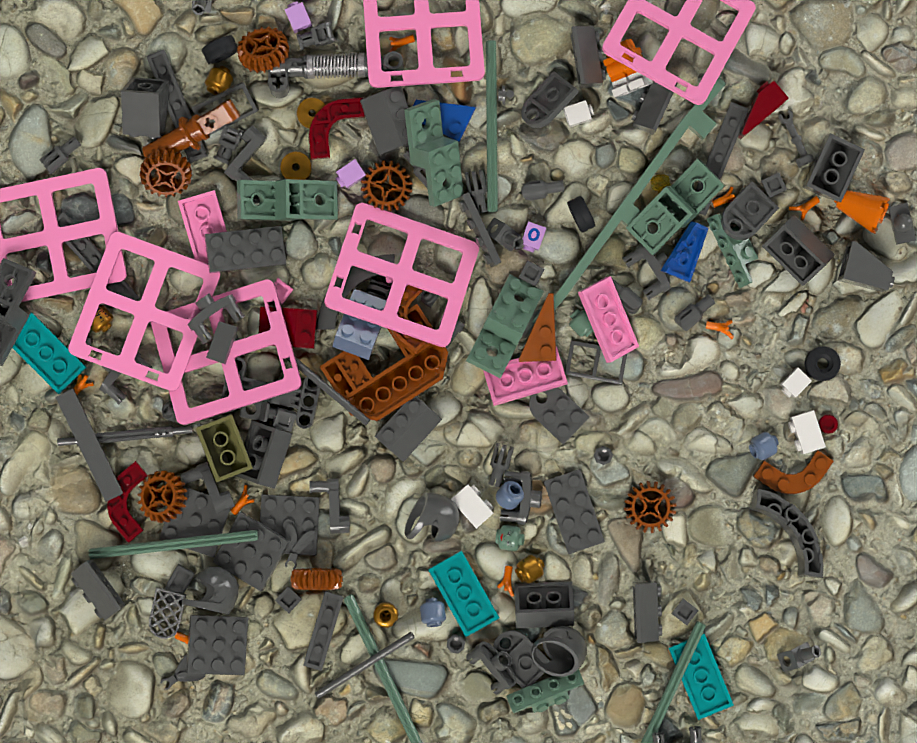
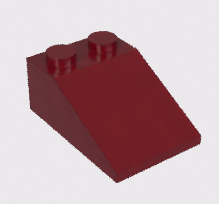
(765, 103)
(299, 323)

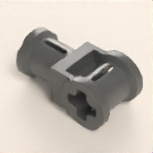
(317, 36)
(228, 143)

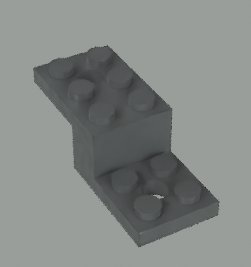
(11, 316)

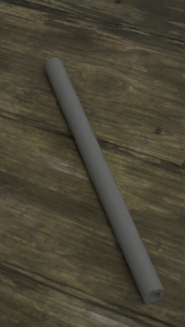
(331, 392)
(364, 665)

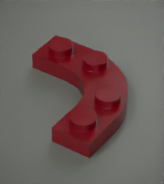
(323, 121)
(118, 506)

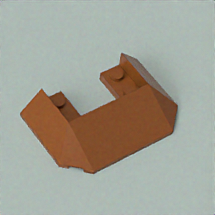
(393, 386)

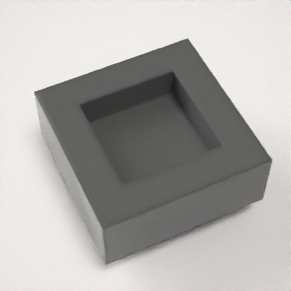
(773, 185)
(531, 273)
(284, 419)
(288, 599)
(684, 611)

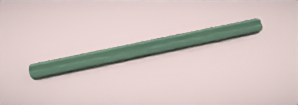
(491, 116)
(173, 544)
(382, 670)
(674, 682)

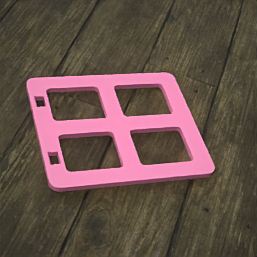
(422, 22)
(678, 28)
(55, 236)
(402, 275)
(143, 310)
(237, 397)

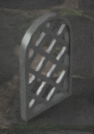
(178, 621)

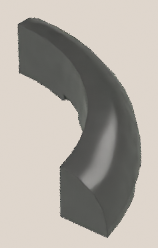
(328, 317)
(796, 526)

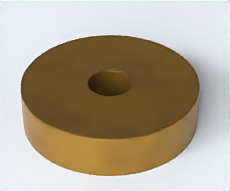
(304, 109)
(296, 158)

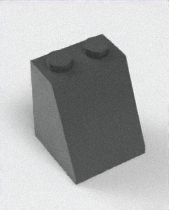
(144, 107)
(864, 269)

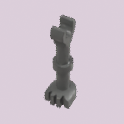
(797, 140)

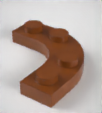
(410, 343)
(796, 482)

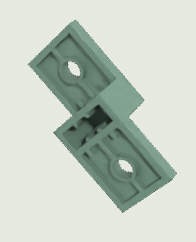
(434, 152)
(287, 200)
(675, 206)
(505, 326)

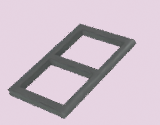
(219, 97)
(593, 376)

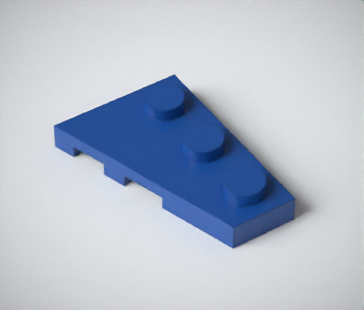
(454, 119)
(686, 253)

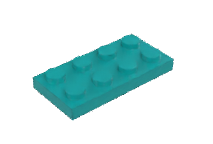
(47, 355)
(463, 593)
(703, 680)

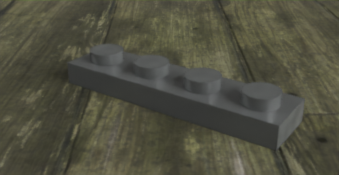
(482, 237)
(323, 630)

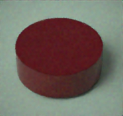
(828, 424)

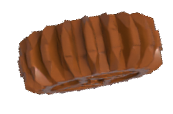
(262, 45)
(166, 167)
(377, 184)
(638, 494)
(169, 495)
(316, 579)

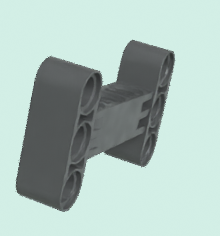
(291, 399)

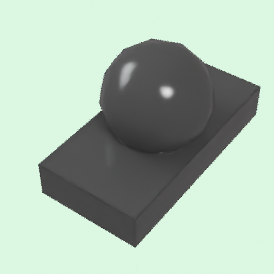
(902, 223)

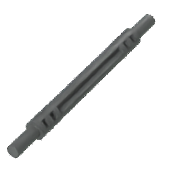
(136, 434)

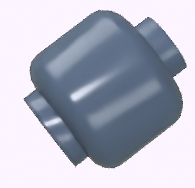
(763, 446)
(509, 495)
(432, 612)

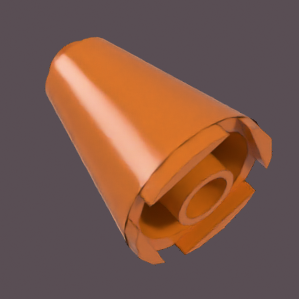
(864, 208)

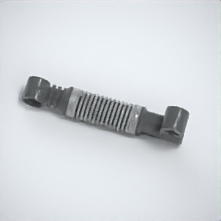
(326, 65)

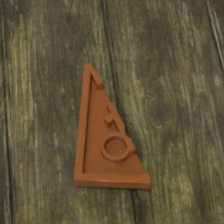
(542, 340)

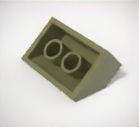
(223, 448)

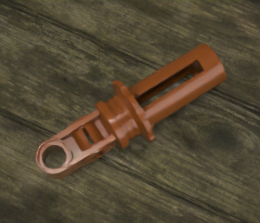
(195, 130)

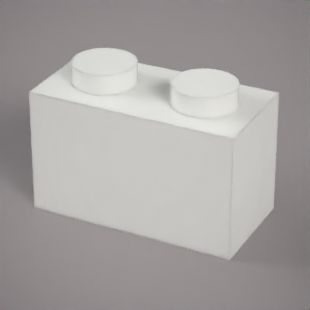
(807, 432)
(472, 505)

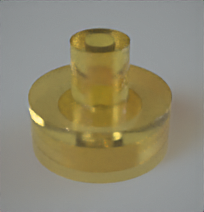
(659, 182)

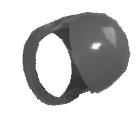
(434, 511)
(220, 593)
(564, 647)

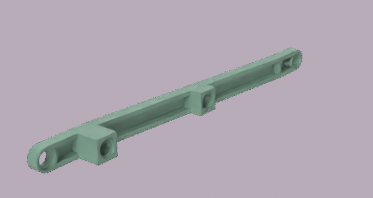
(699, 124)

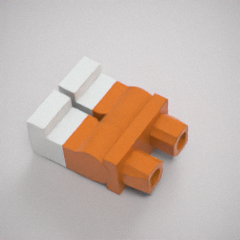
(624, 78)

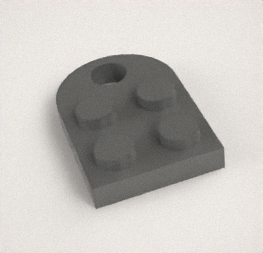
(548, 101)
(749, 211)
(558, 414)
(520, 651)

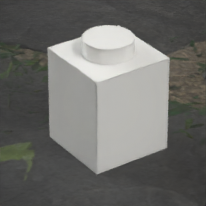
(578, 113)
(795, 383)

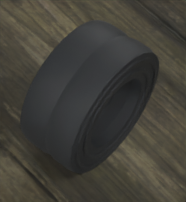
(220, 49)
(581, 214)
(827, 353)

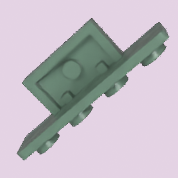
(735, 251)
(545, 693)

